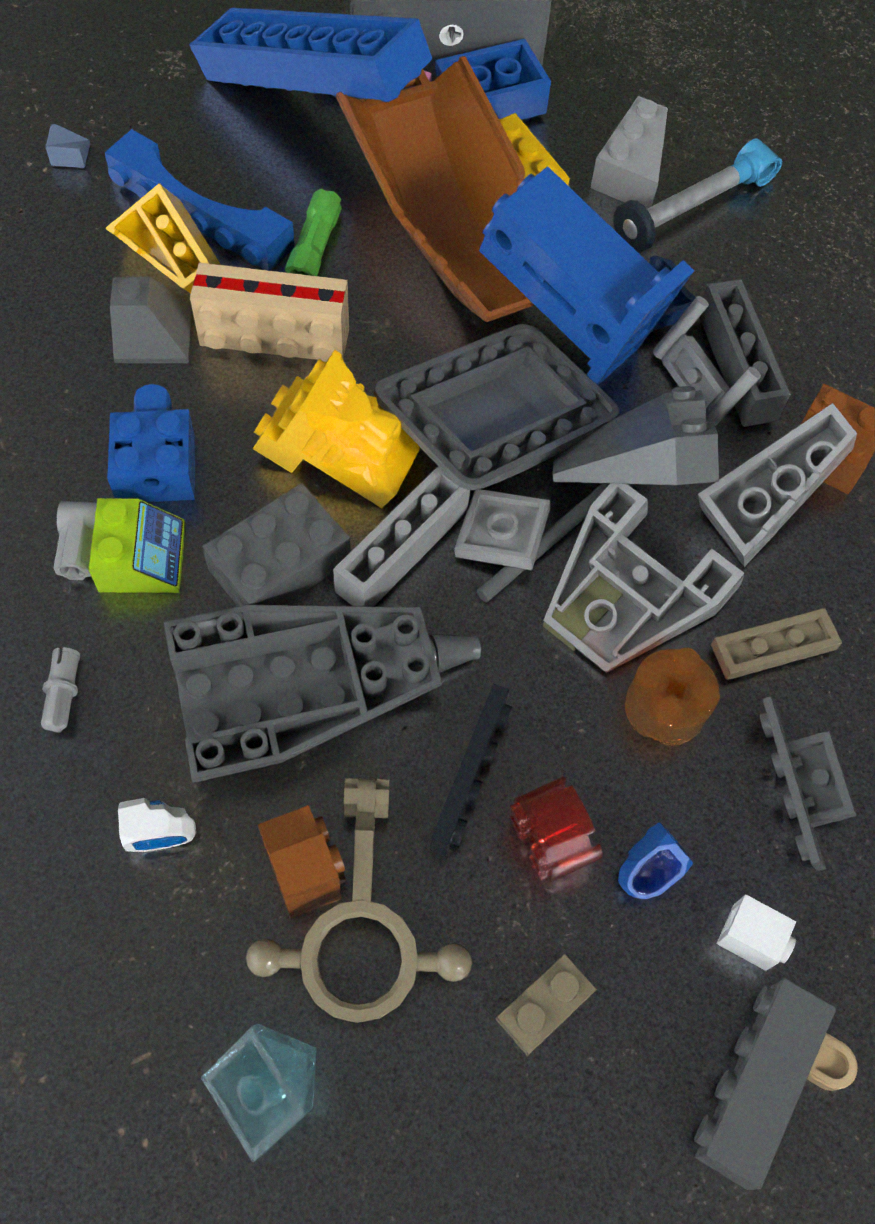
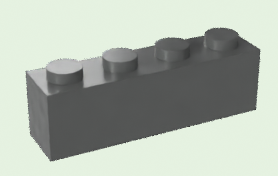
(740, 344)
(764, 1084)

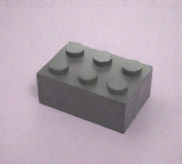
(277, 551)

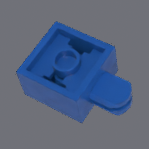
(152, 449)

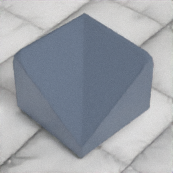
(66, 147)

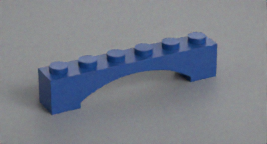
(254, 234)

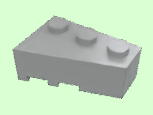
(632, 156)

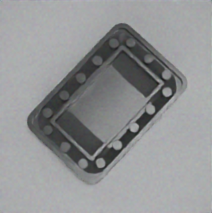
(496, 406)

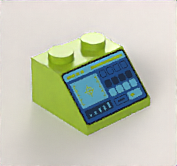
(136, 547)

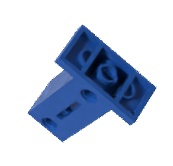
(579, 270)

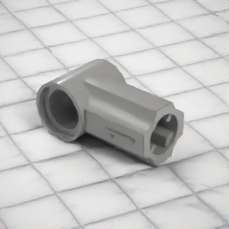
(75, 532)

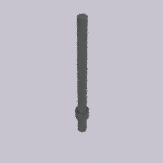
(548, 539)

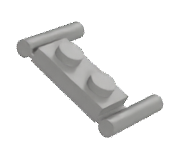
(693, 368)

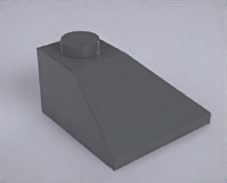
(149, 322)

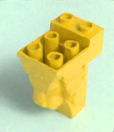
(337, 431)

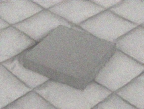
(502, 529)

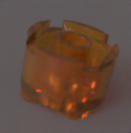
(672, 696)

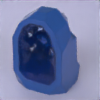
(653, 864)

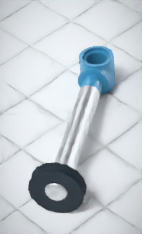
(637, 224)

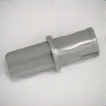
(60, 689)

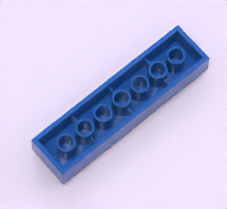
(314, 52)

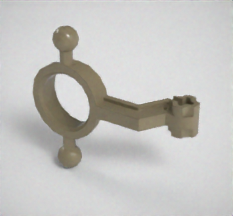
(366, 801)

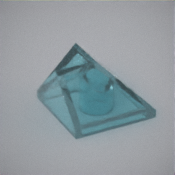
(263, 1087)

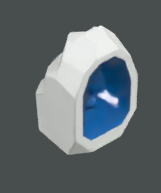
(153, 825)

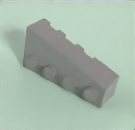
(772, 486)

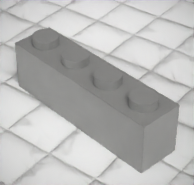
(400, 540)

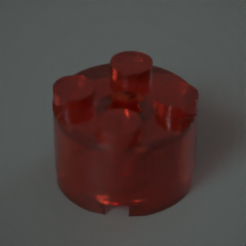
(556, 829)

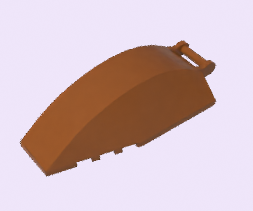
(442, 172)

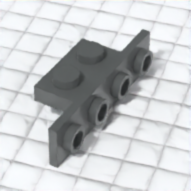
(814, 781)

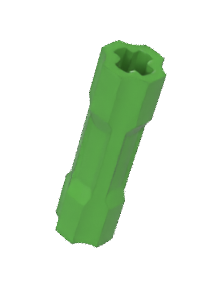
(320, 220)

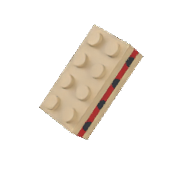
(270, 311)

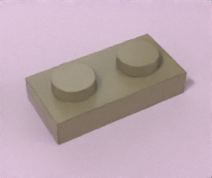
(545, 1004)

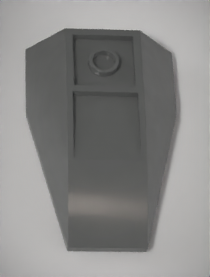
(289, 677)

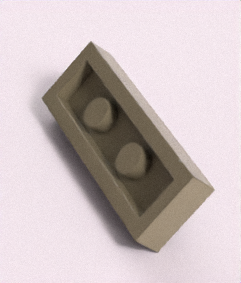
(775, 643)

